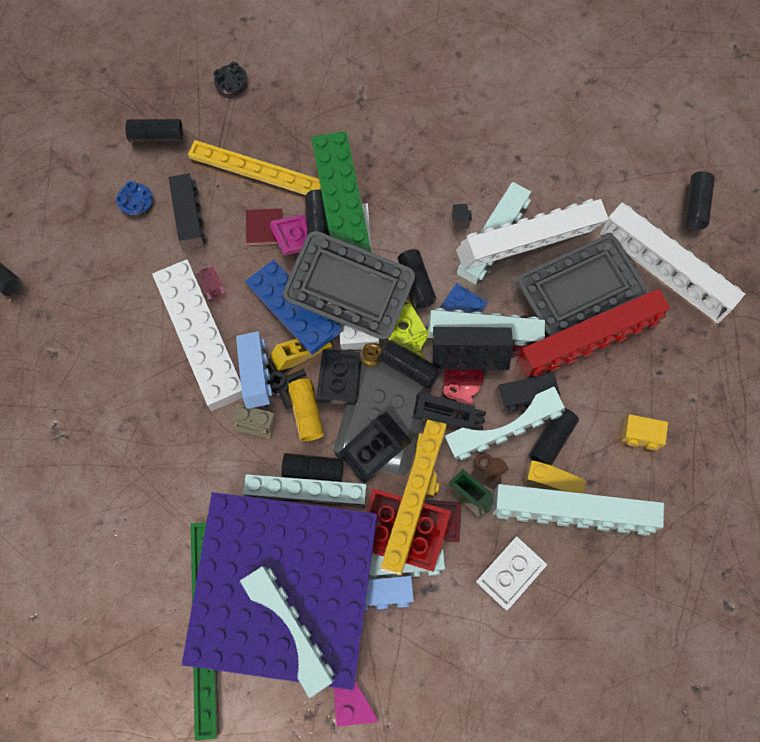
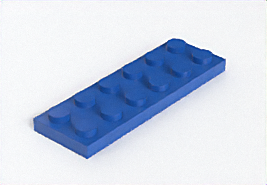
(307, 327)

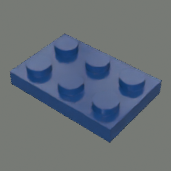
(463, 300)

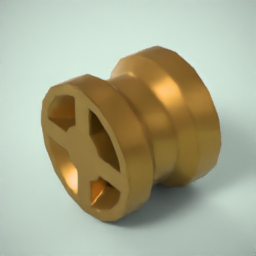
(371, 355)

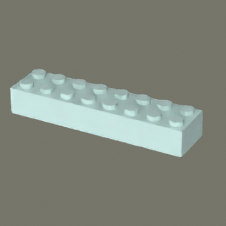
(577, 509)

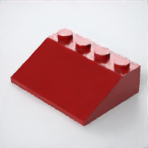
(429, 533)

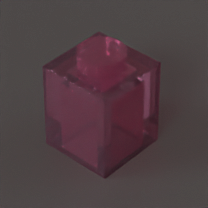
(210, 282)

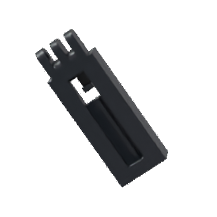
(440, 410)

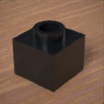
(461, 216)

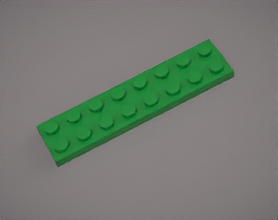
(340, 189)

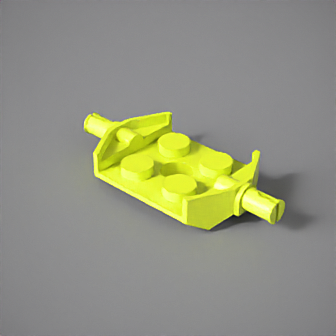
(415, 335)

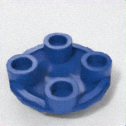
(134, 198)

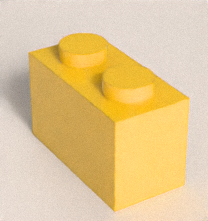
(644, 432)

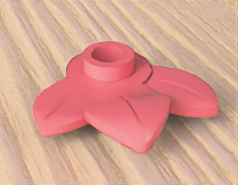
(462, 394)

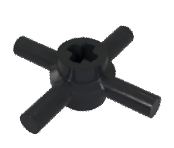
(282, 388)

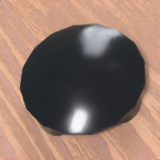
(230, 78)

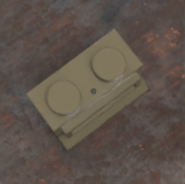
(253, 421)

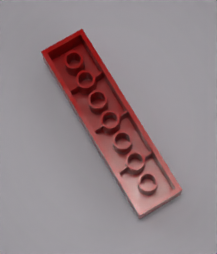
(593, 334)

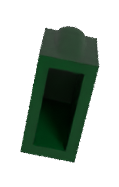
(472, 493)

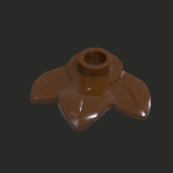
(491, 473)

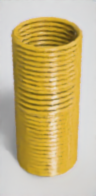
(305, 406)

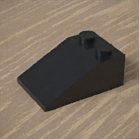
(375, 446)

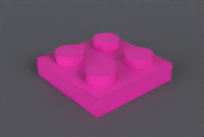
(290, 233)

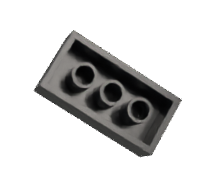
(472, 348)

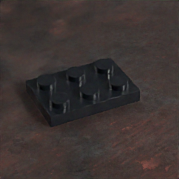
(338, 377)

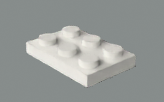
(511, 573)

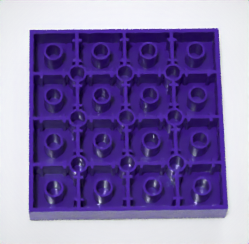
(318, 560)

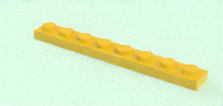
(253, 168)
(413, 498)

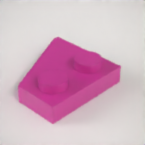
(352, 707)

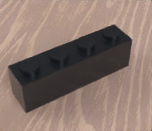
(186, 211)

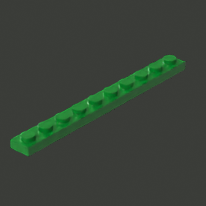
(203, 679)

